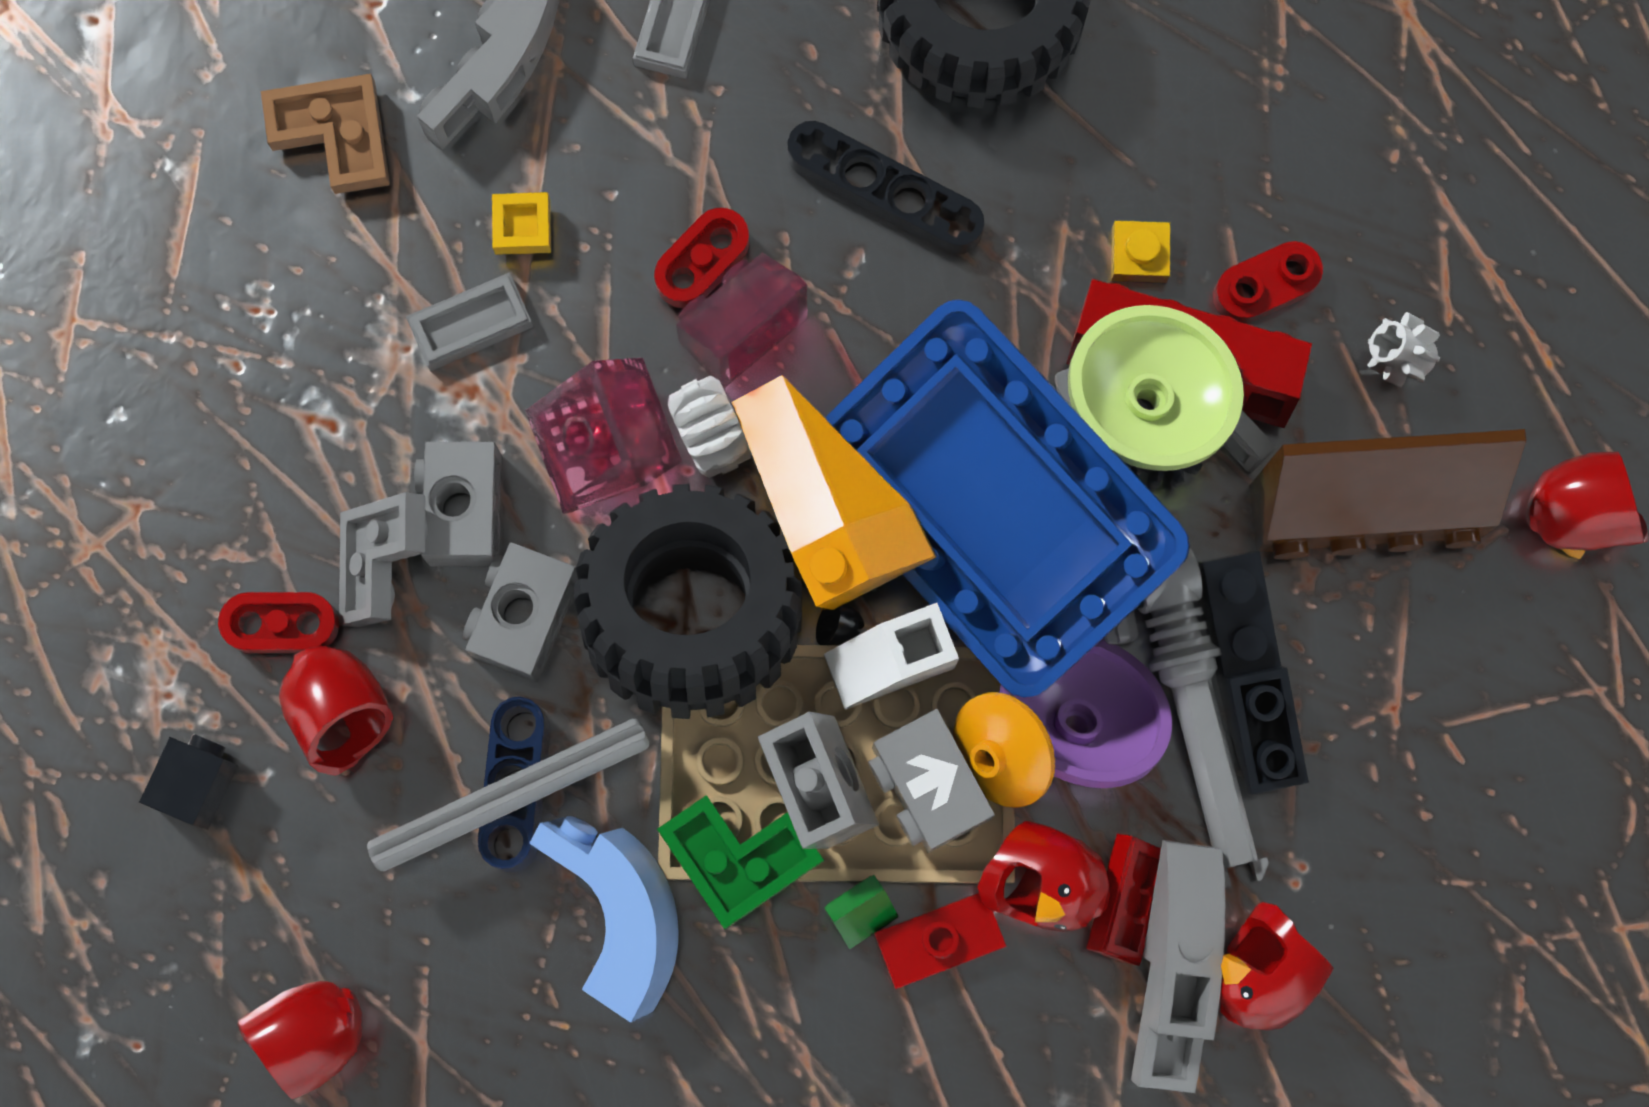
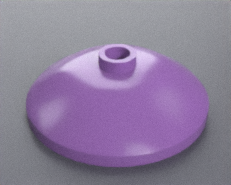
(1116, 714)

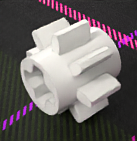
(1403, 350)

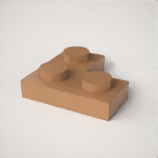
(341, 116)

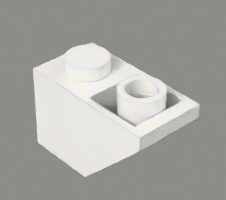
(892, 656)

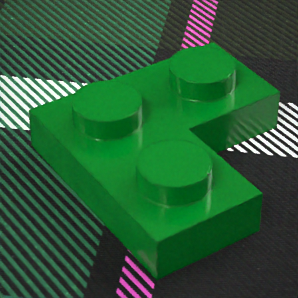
(731, 874)

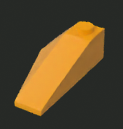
(832, 505)

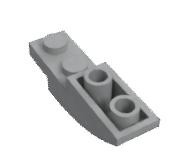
(493, 74)
(1185, 967)

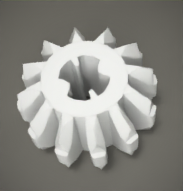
(709, 426)

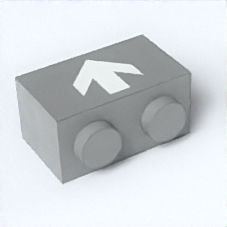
(930, 781)

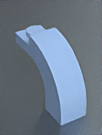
(636, 908)

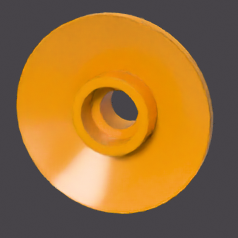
(1005, 749)

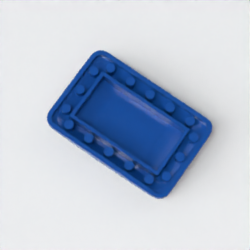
(1022, 501)

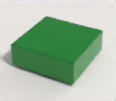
(861, 911)

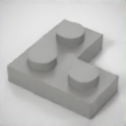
(369, 543)

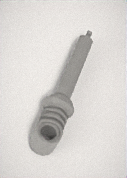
(1187, 667)

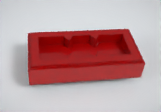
(1124, 924)
(939, 940)

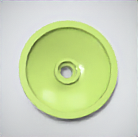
(1173, 365)

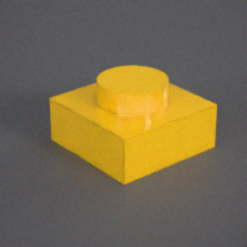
(521, 223)
(1140, 251)

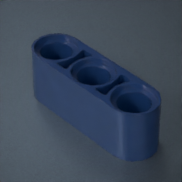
(502, 758)

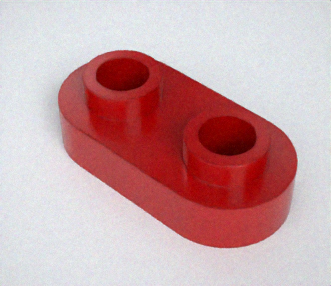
(699, 258)
(1270, 280)
(281, 621)

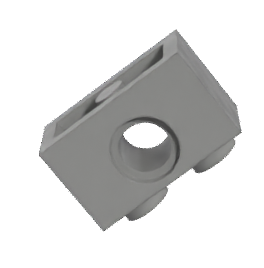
(468, 469)
(522, 646)
(818, 780)

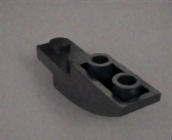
(1250, 673)

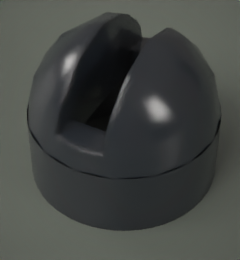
(838, 625)

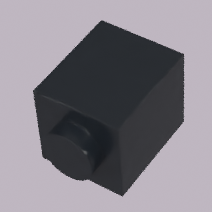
(189, 781)

